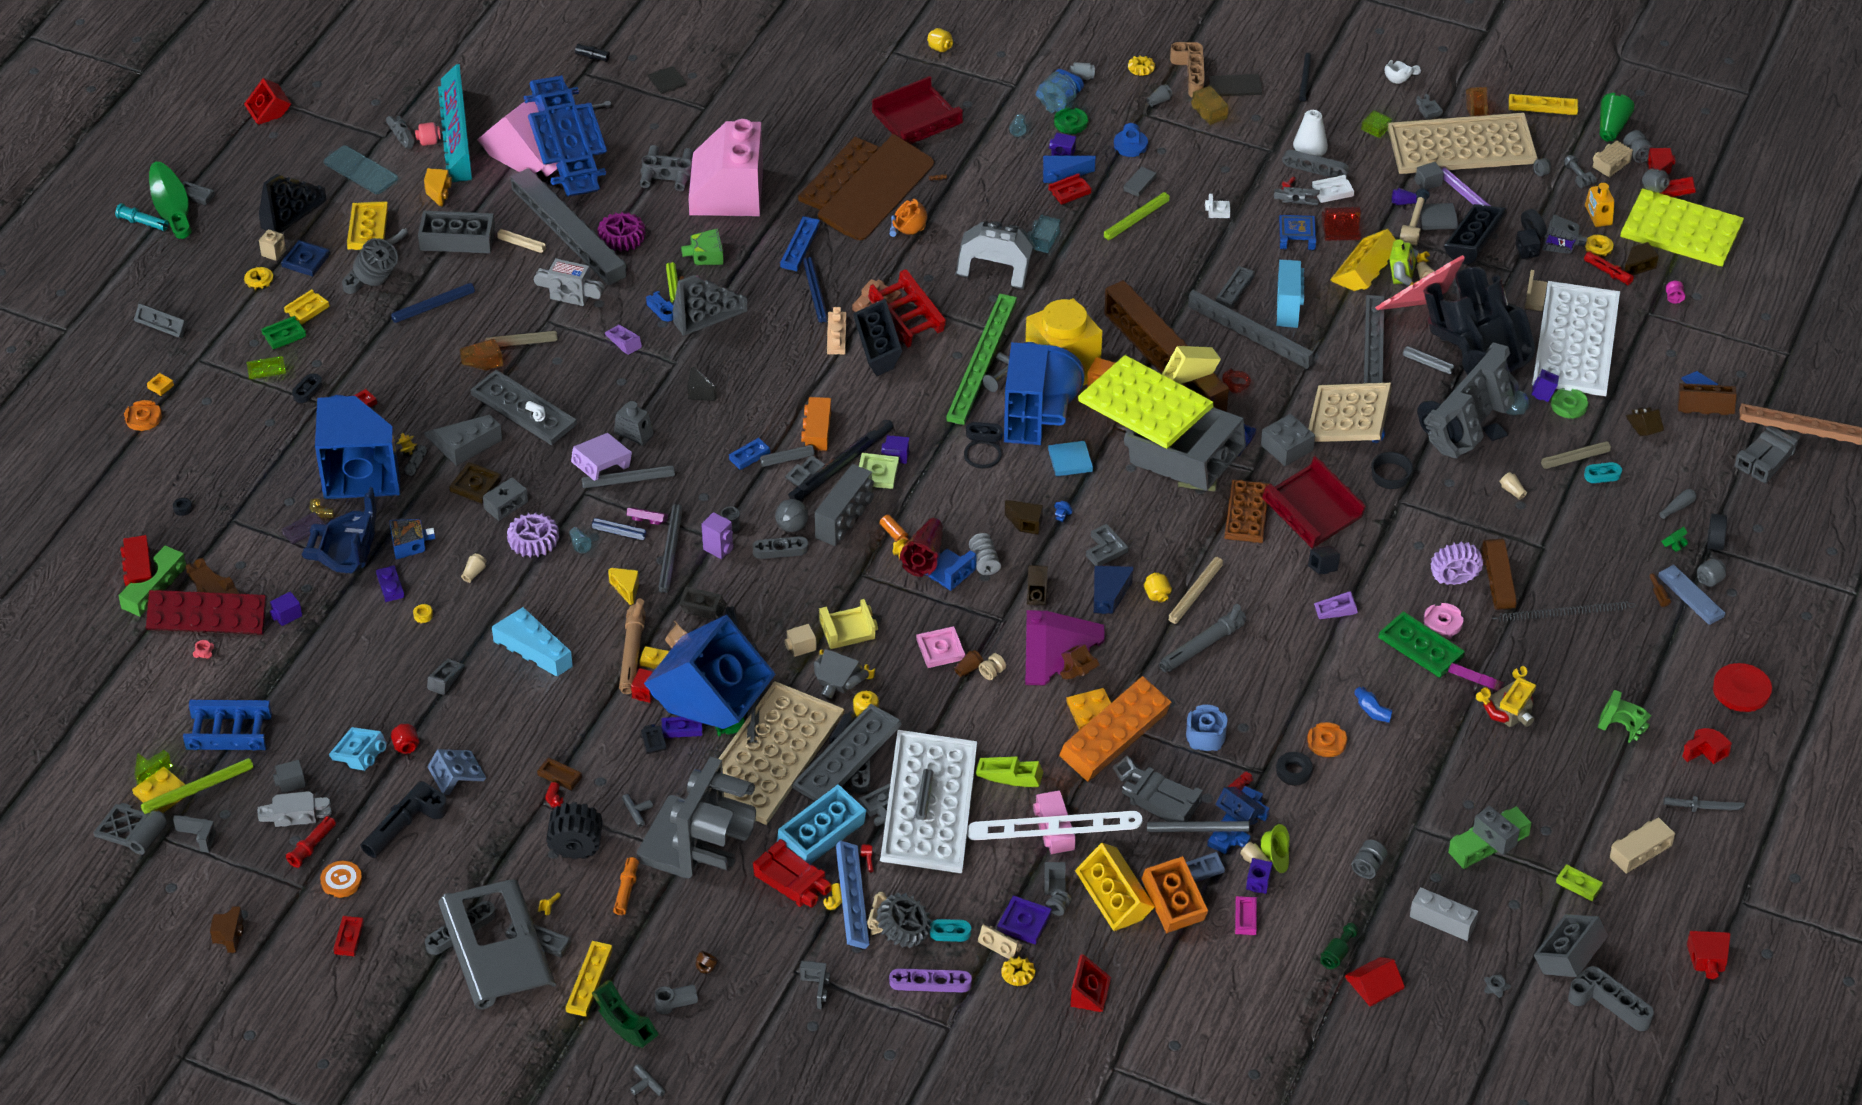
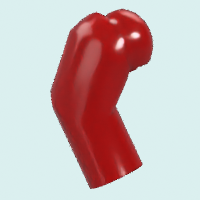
(552, 797)

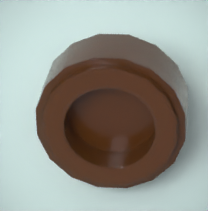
(706, 959)

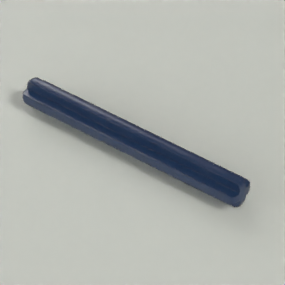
(815, 290)
(433, 302)

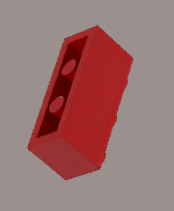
(137, 560)

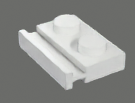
(1333, 188)

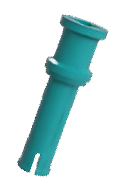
(135, 215)

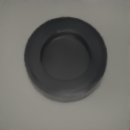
(182, 506)

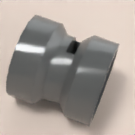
(732, 515)

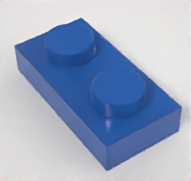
(749, 453)

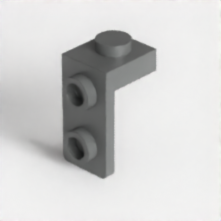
(818, 973)

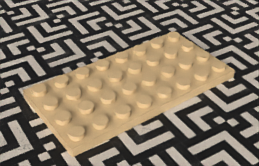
(1462, 142)
(789, 737)

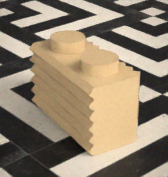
(1612, 158)

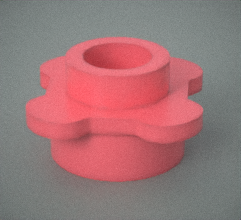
(203, 649)

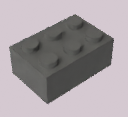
(1571, 945)

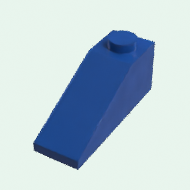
(1061, 167)

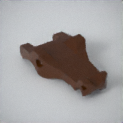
(207, 580)

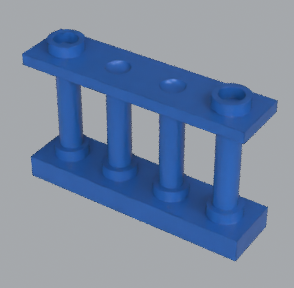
(222, 710)

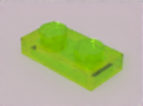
(266, 367)

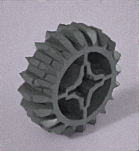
(916, 922)

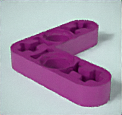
(1476, 677)

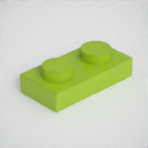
(1579, 882)

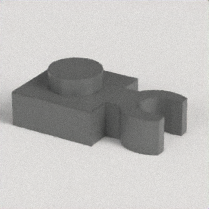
(1428, 108)

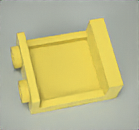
(848, 625)

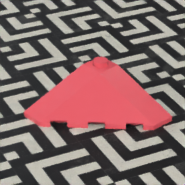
(1414, 294)

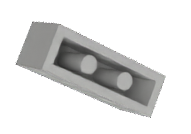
(1443, 914)

